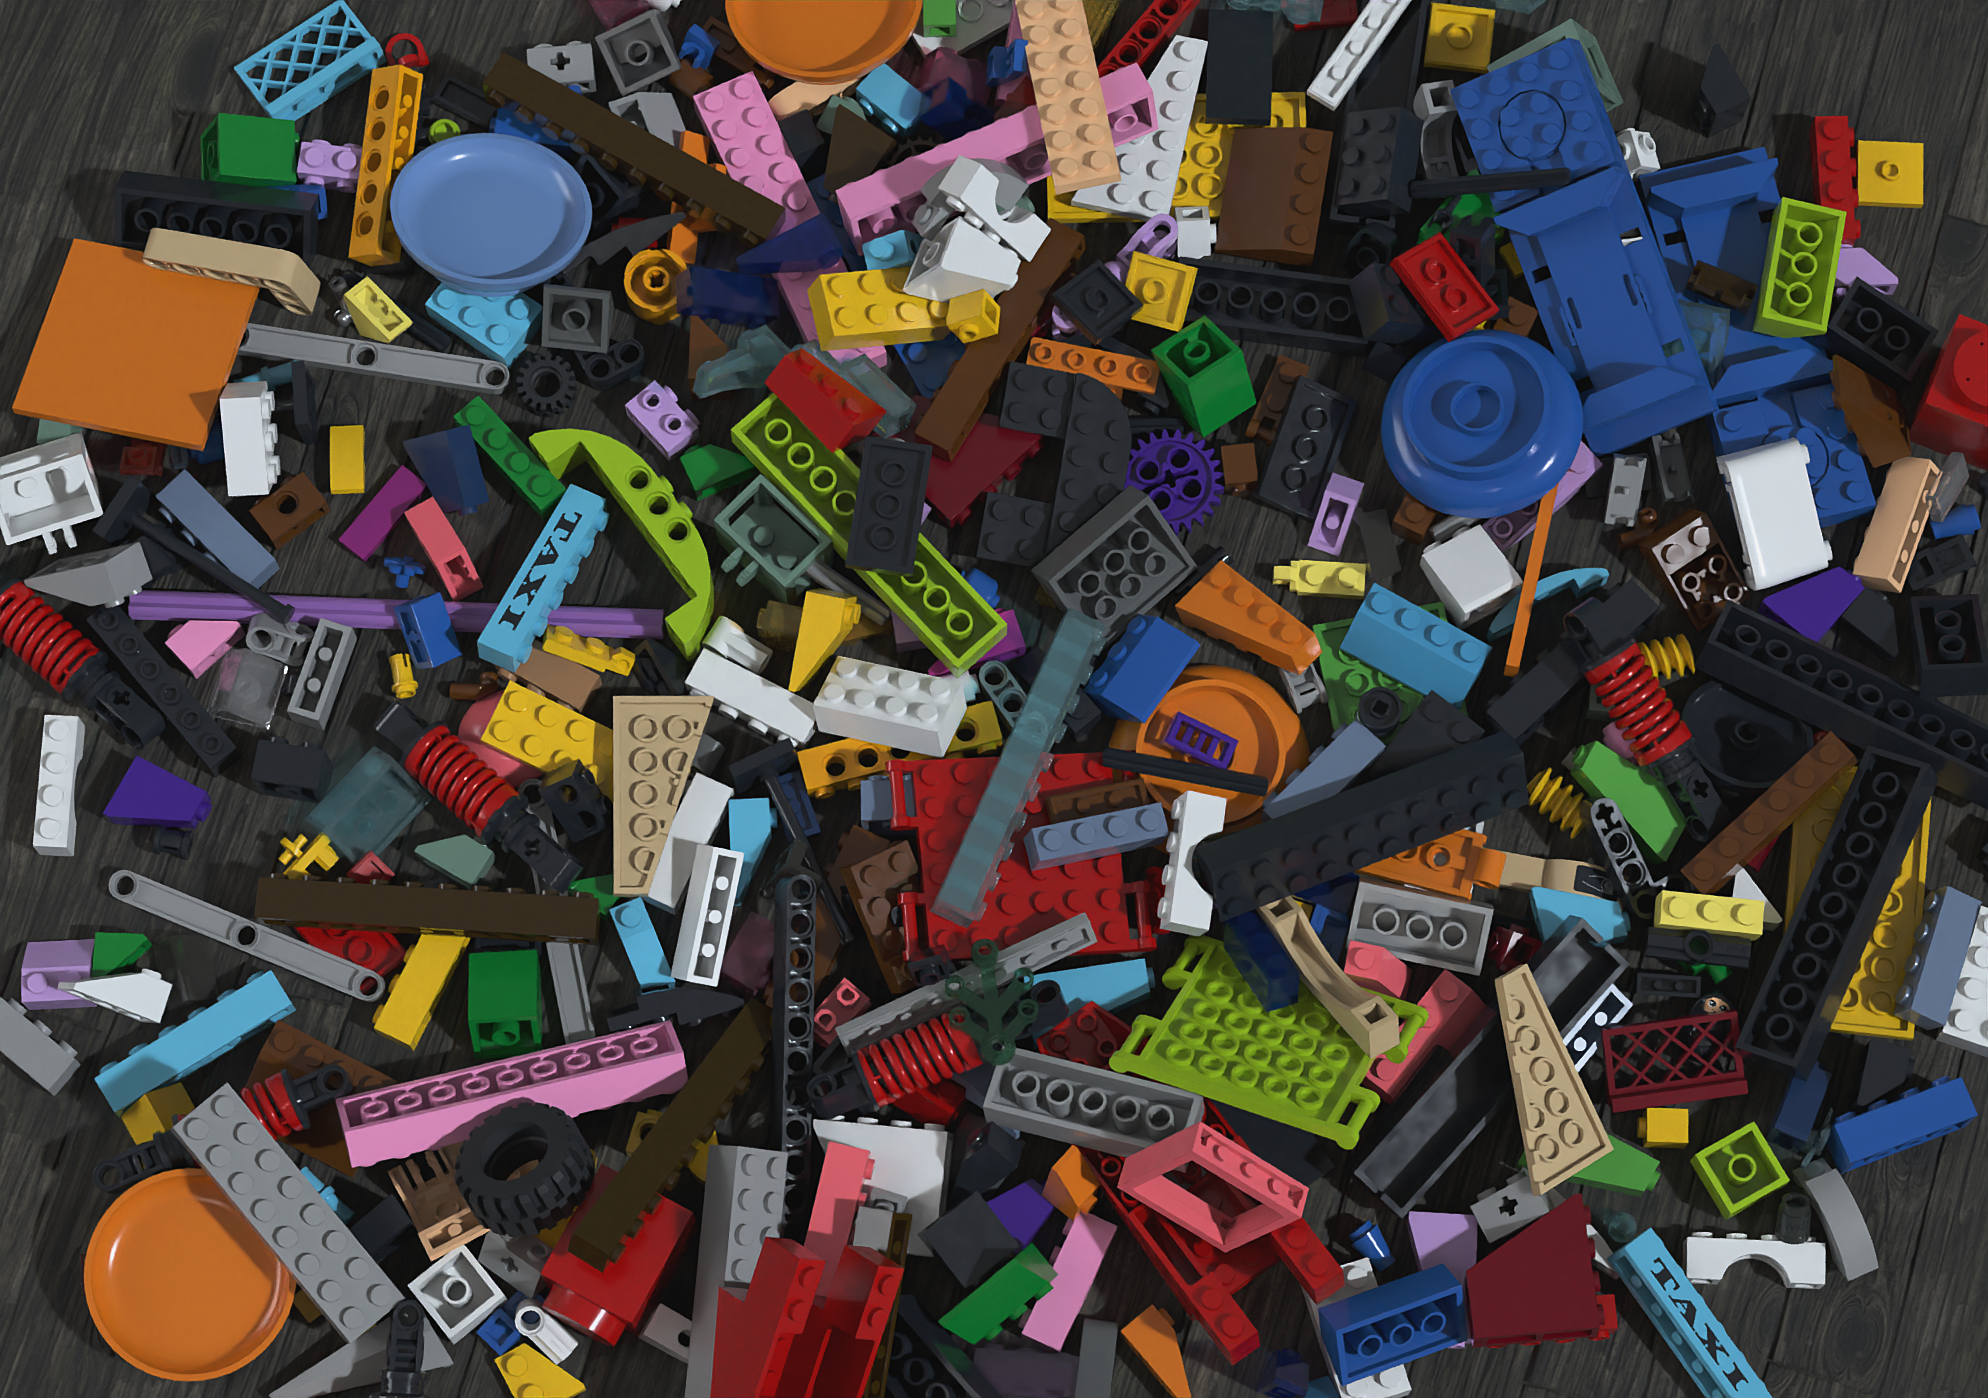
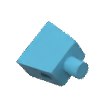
(892, 250)

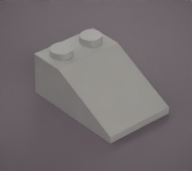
(95, 576)

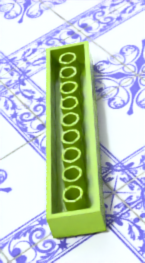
(824, 486)

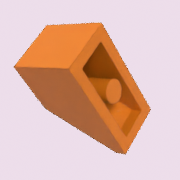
(1071, 1185)

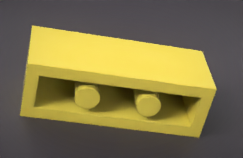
(1709, 913)

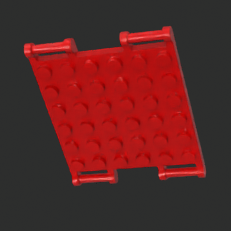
(1023, 899)

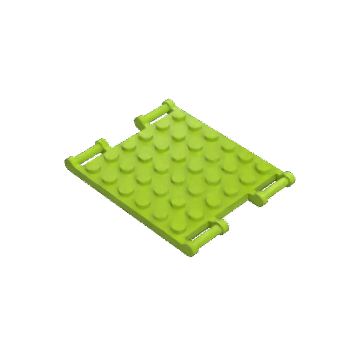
(1273, 1063)

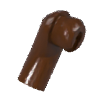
(1644, 526)
(467, 691)

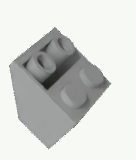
(652, 112)

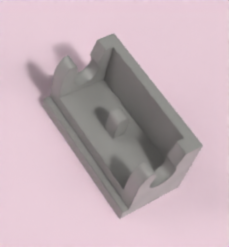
(1624, 489)

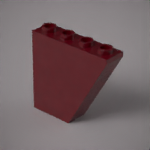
(979, 466)
(1537, 1283)

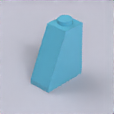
(1554, 906)

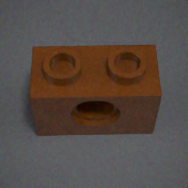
(282, 527)

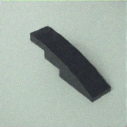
(634, 237)

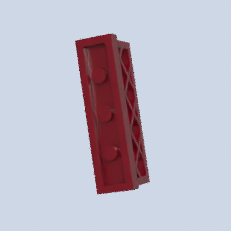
(1670, 1089)

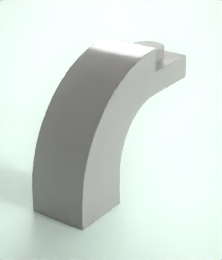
(1437, 109)
(935, 212)
(1840, 1218)

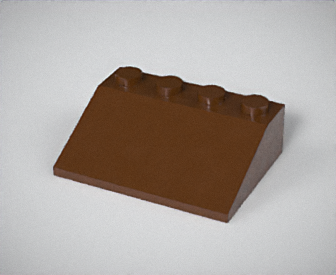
(1274, 194)
(303, 1055)

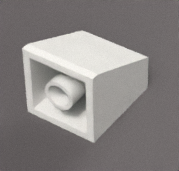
(959, 263)
(1470, 575)

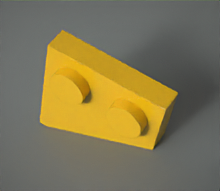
(535, 1376)

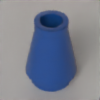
(1958, 521)
(1370, 1243)

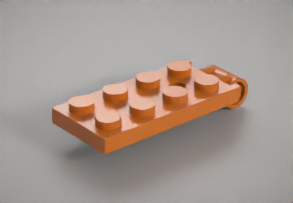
(1464, 865)

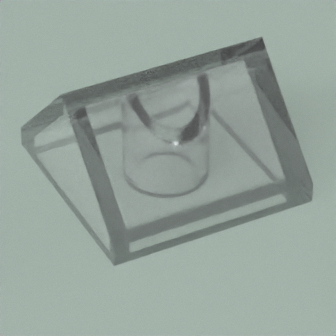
(247, 688)

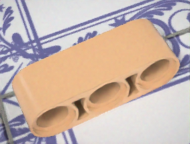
(809, 97)

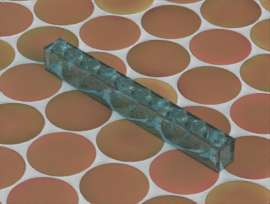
(1018, 768)

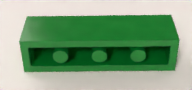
(511, 458)

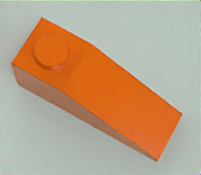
(1158, 1348)

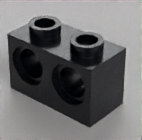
(571, 803)

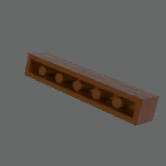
(1769, 815)
(853, 848)

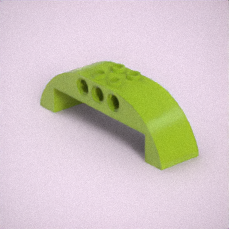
(623, 475)

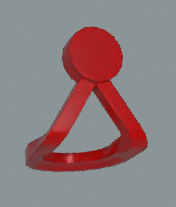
(409, 60)

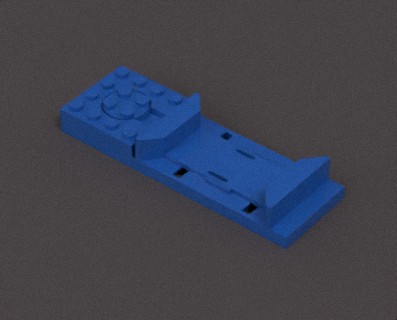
(1605, 301)
(1765, 382)

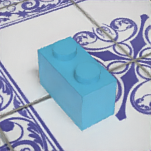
(890, 100)

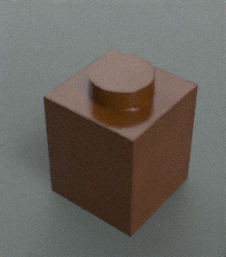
(1239, 469)

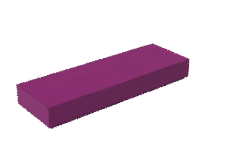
(383, 513)

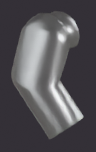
(339, 288)

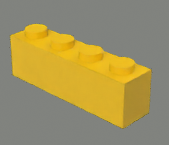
(419, 988)

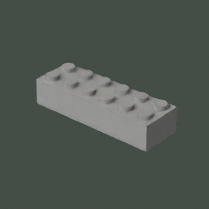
(1087, 1104)

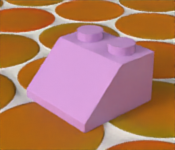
(51, 963)

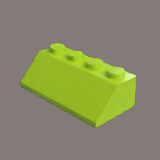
(1799, 270)

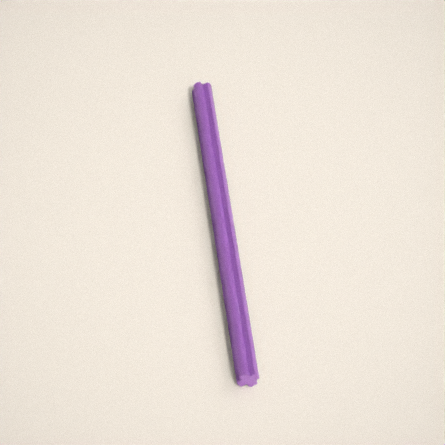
(381, 613)

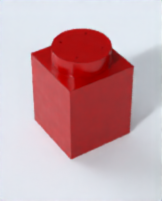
(1955, 410)
(626, 1291)

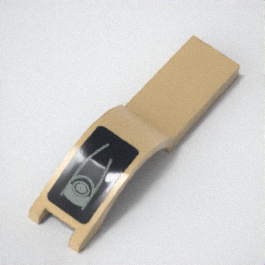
(1564, 875)

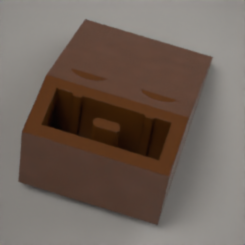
(1871, 413)
(1694, 567)

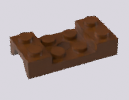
(874, 891)

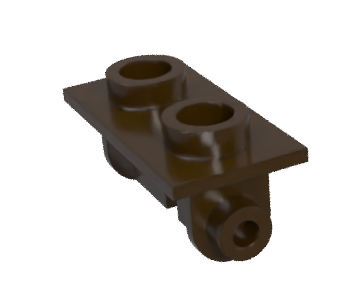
(1721, 287)

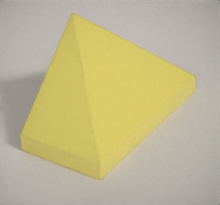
(375, 312)

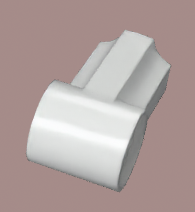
(731, 642)
(546, 1332)

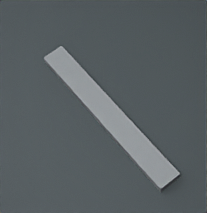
(932, 1000)

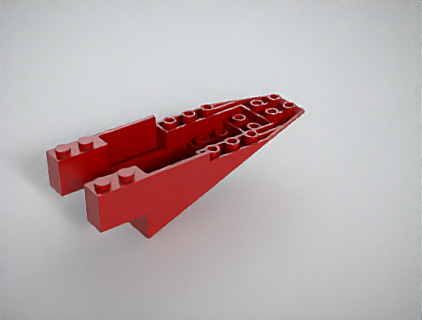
(1192, 1267)
(799, 1344)

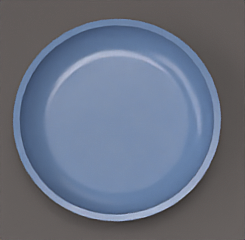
(490, 213)

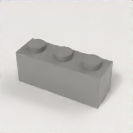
(322, 674)
(33, 1049)

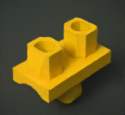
(317, 851)

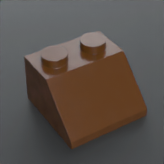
(704, 347)

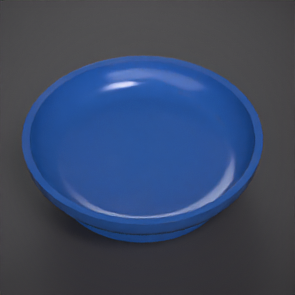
(1481, 424)

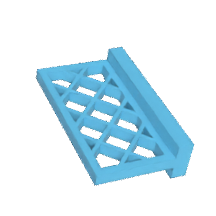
(329, 80)

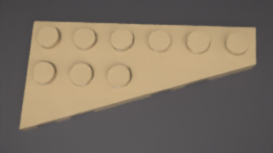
(651, 763)
(1552, 1104)

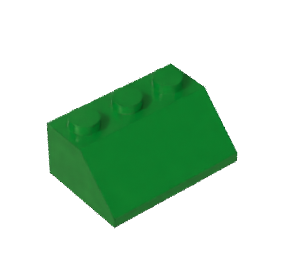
(1001, 1297)

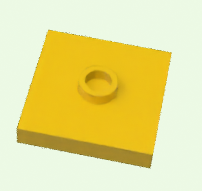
(1459, 38)
(1889, 174)
(1162, 288)

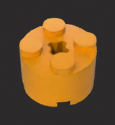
(651, 268)

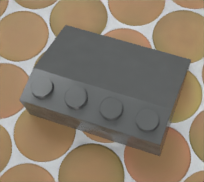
(1116, 564)

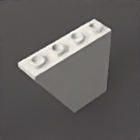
(906, 1163)

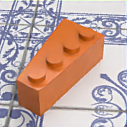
(1243, 615)

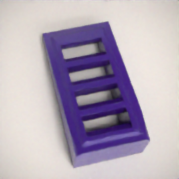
(1194, 752)

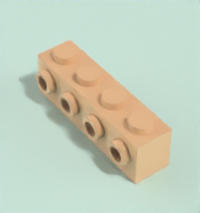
(1896, 525)

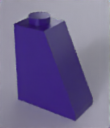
(1814, 604)
(157, 797)
(1023, 1211)

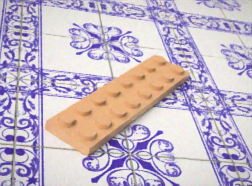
(1068, 94)

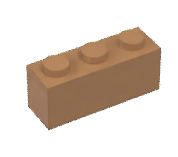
(555, 679)

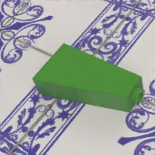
(1641, 800)
(1619, 1171)

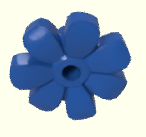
(403, 569)

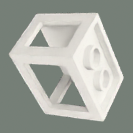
(48, 491)

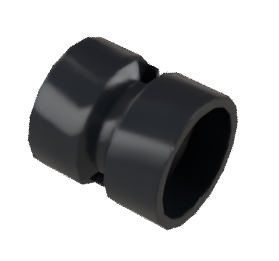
(1380, 711)

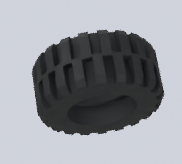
(539, 1196)

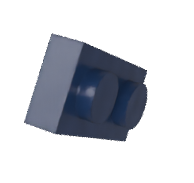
(799, 800)

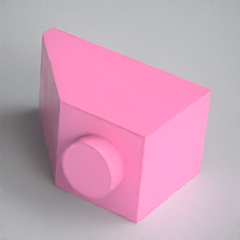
(202, 643)

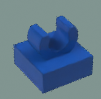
(699, 47)

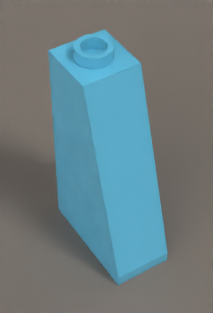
(1108, 985)

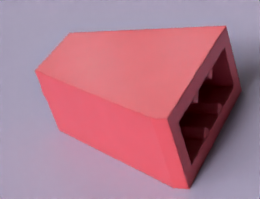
(444, 549)
(1377, 969)

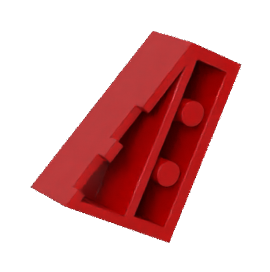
(824, 400)

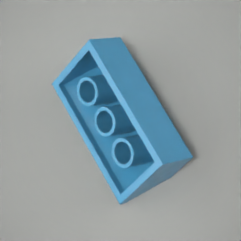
(1415, 646)

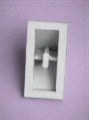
(1745, 888)

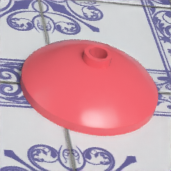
(471, 731)

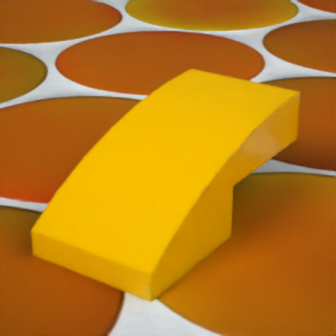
(347, 459)

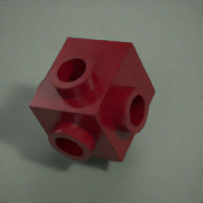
(1511, 947)

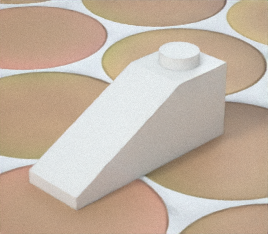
(131, 994)

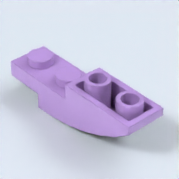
(1512, 527)

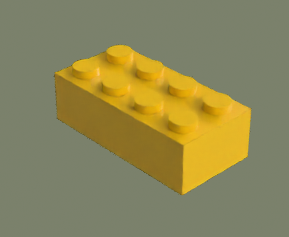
(873, 310)

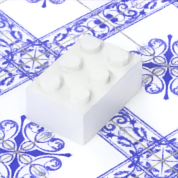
(249, 438)

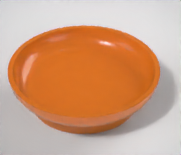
(822, 38)
(1238, 705)
(183, 1280)

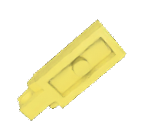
(1322, 578)

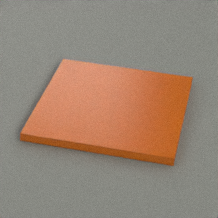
(134, 348)

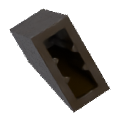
(854, 151)

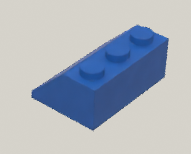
(1140, 669)

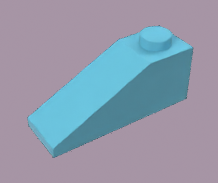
(750, 833)
(641, 943)

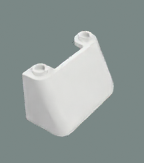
(1775, 512)

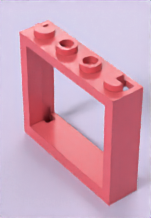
(1280, 1194)

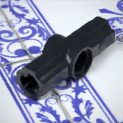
(1720, 949)

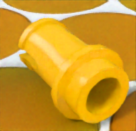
(404, 684)

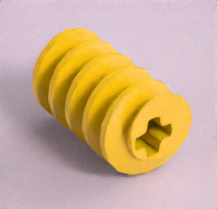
(1669, 655)
(1557, 800)

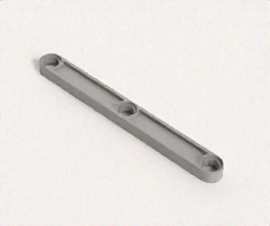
(389, 360)
(267, 943)
(563, 958)

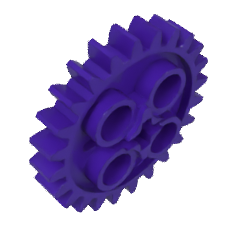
(1159, 455)

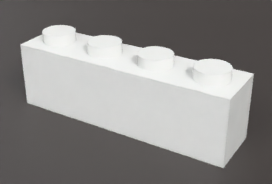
(752, 699)
(694, 823)
(707, 915)

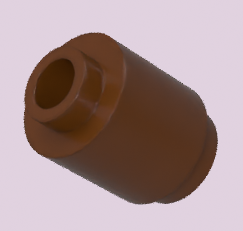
(690, 80)

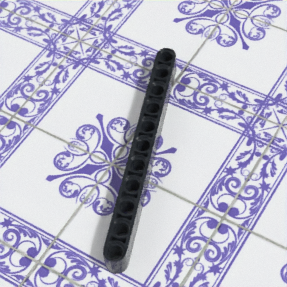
(799, 1044)

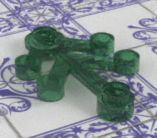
(991, 1007)

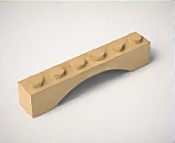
(1360, 1013)

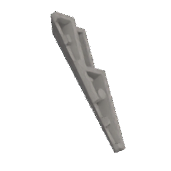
(361, 1360)

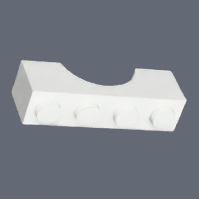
(973, 191)
(55, 798)
(1185, 904)
(1797, 1264)

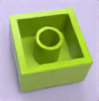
(1739, 1170)

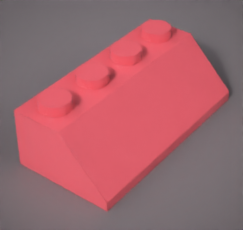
(1451, 1011)

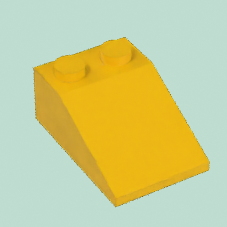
(823, 627)

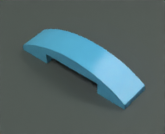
(1579, 580)

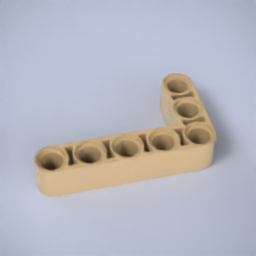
(235, 262)

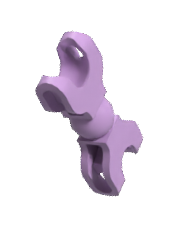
(1142, 241)

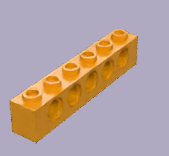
(385, 152)
(848, 752)

